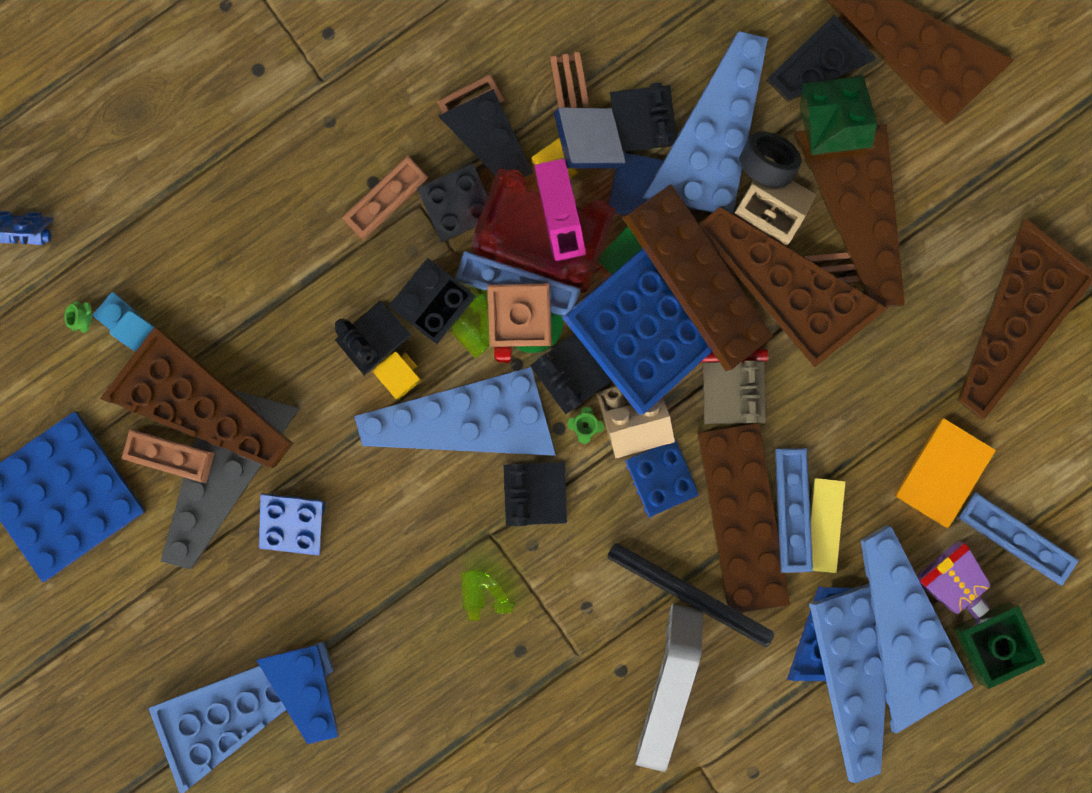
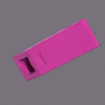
(559, 210)

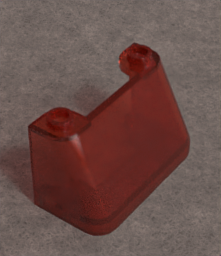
(516, 232)

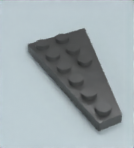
(206, 505)

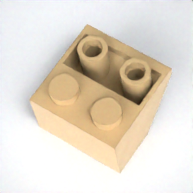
(775, 210)
(628, 429)

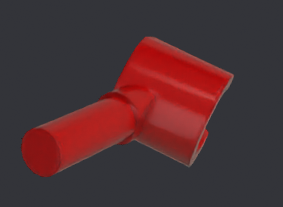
(502, 354)

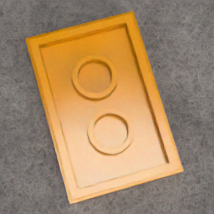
(944, 473)

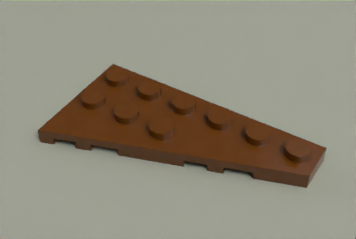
(928, 55)
(862, 207)

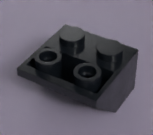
(432, 301)

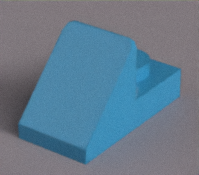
(123, 321)

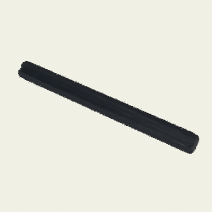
(691, 595)

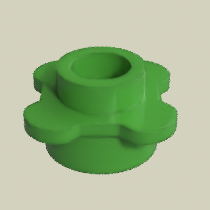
(78, 316)
(585, 434)

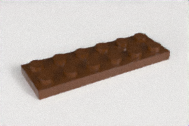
(698, 277)
(743, 518)

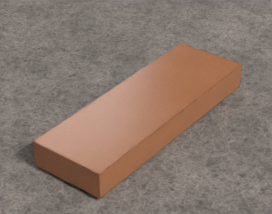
(385, 198)
(168, 456)

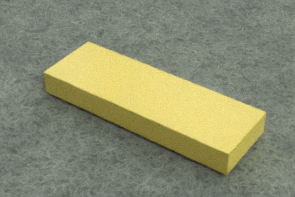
(826, 521)

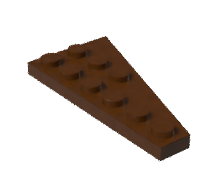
(804, 299)
(1029, 304)
(184, 395)

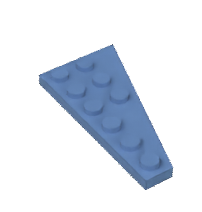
(708, 148)
(480, 417)
(911, 643)
(853, 677)
(216, 720)

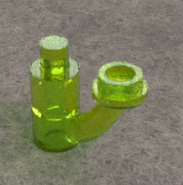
(474, 341)
(472, 594)

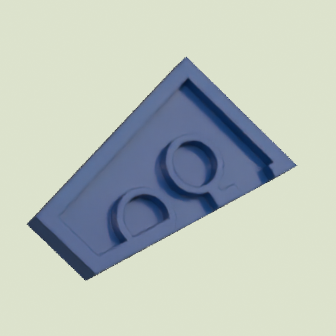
(807, 660)
(303, 690)

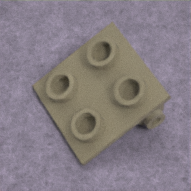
(734, 394)

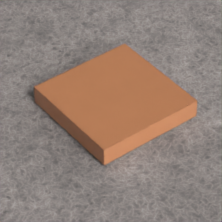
(519, 314)

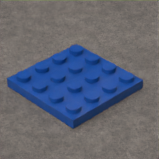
(638, 332)
(63, 497)

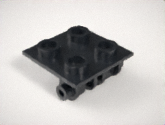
(644, 117)
(454, 201)
(370, 337)
(570, 373)
(535, 494)

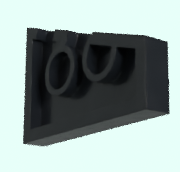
(823, 57)
(487, 133)

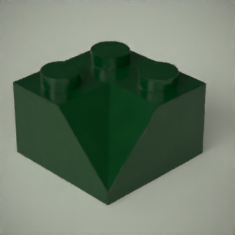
(837, 115)
(999, 645)

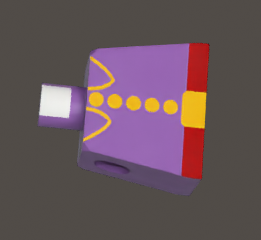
(956, 580)

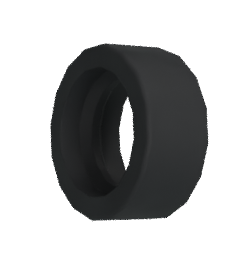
(764, 170)

